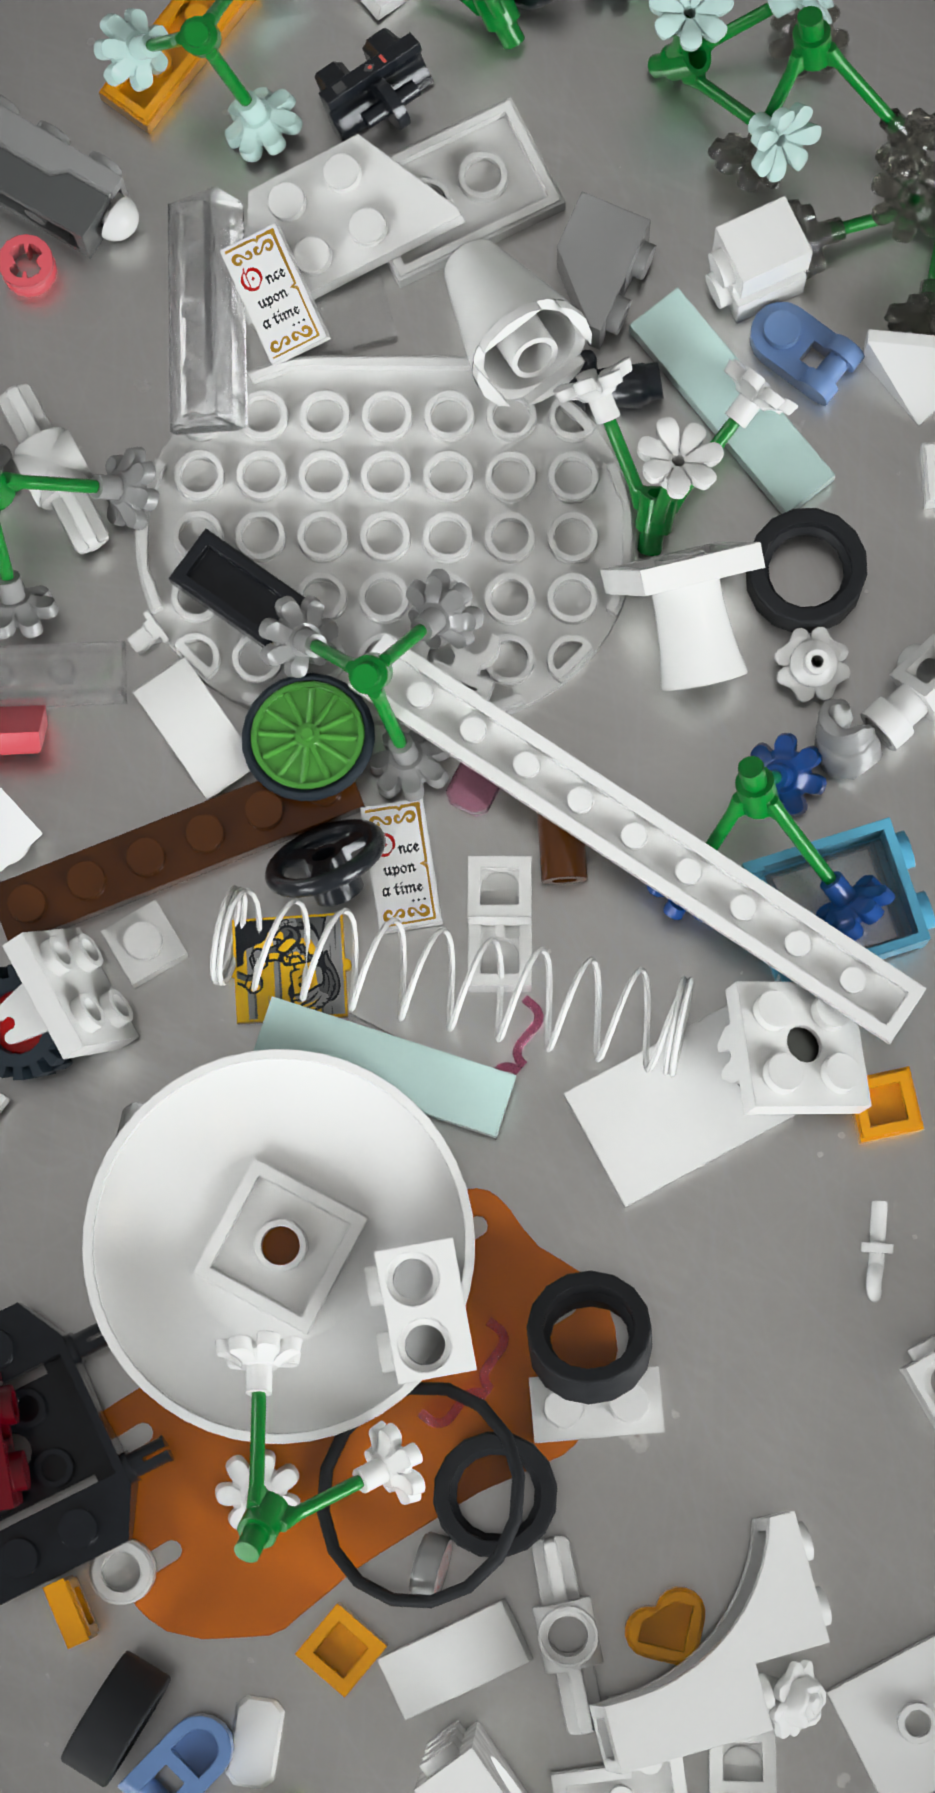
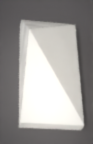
(905, 368)

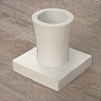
(690, 608)

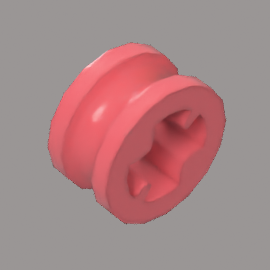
(27, 285)

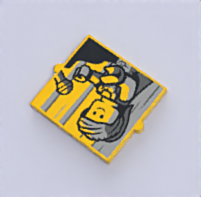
(285, 965)

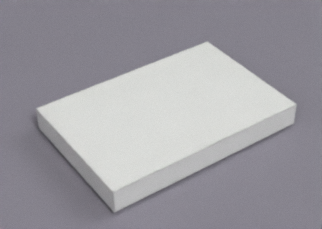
(489, 173)
(665, 1127)

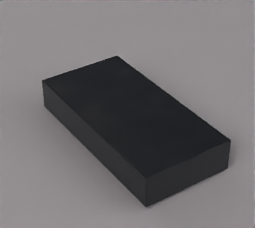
(230, 585)

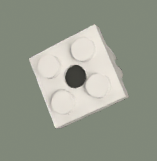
(792, 1052)

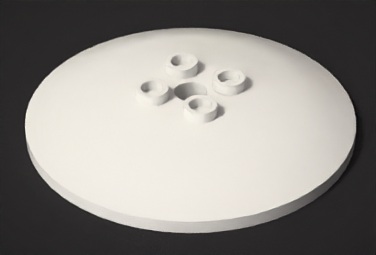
(185, 1219)

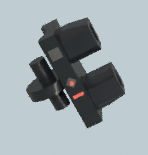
(375, 88)

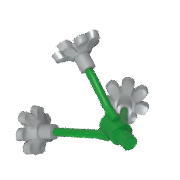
(128, 496)
(436, 618)

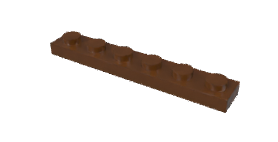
(162, 856)

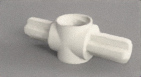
(52, 453)
(562, 1598)

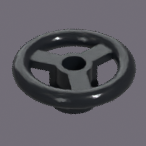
(330, 869)

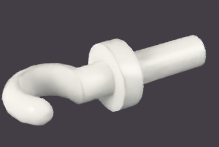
(877, 1249)

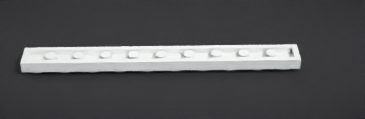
(649, 846)

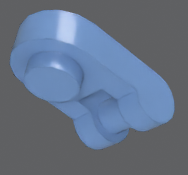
(786, 334)
(194, 1750)

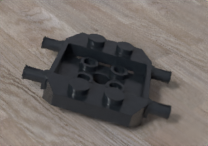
(68, 1445)

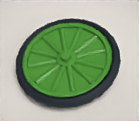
(308, 737)

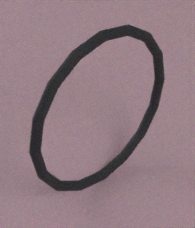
(504, 1542)

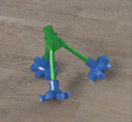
(785, 777)

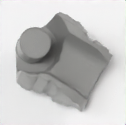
(845, 750)

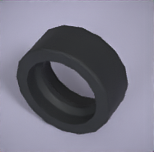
(825, 527)
(584, 1291)
(448, 1509)
(115, 1718)

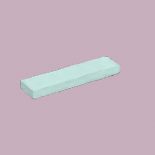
(695, 364)
(434, 1080)

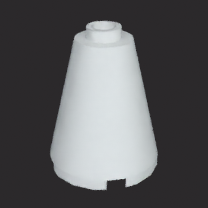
(513, 325)

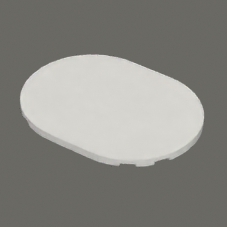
(373, 480)

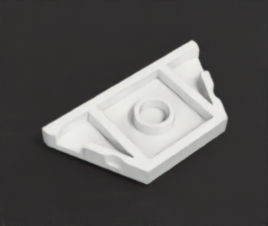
(348, 213)

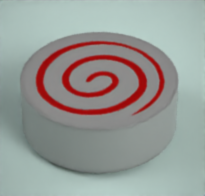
(431, 1564)

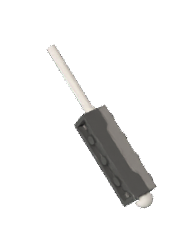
(59, 187)

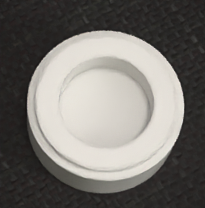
(123, 1573)

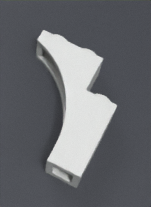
(717, 1688)

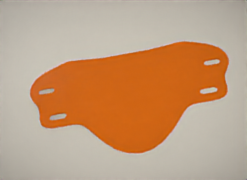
(221, 1596)

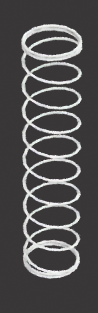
(674, 1025)

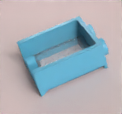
(856, 853)

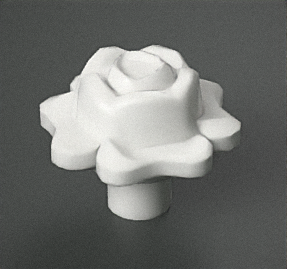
(812, 664)
(797, 1699)

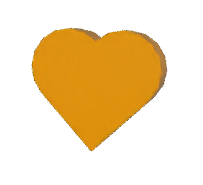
(668, 1628)

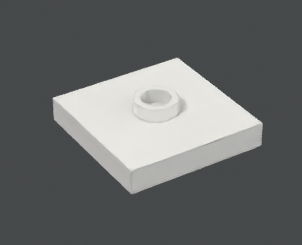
(892, 1718)

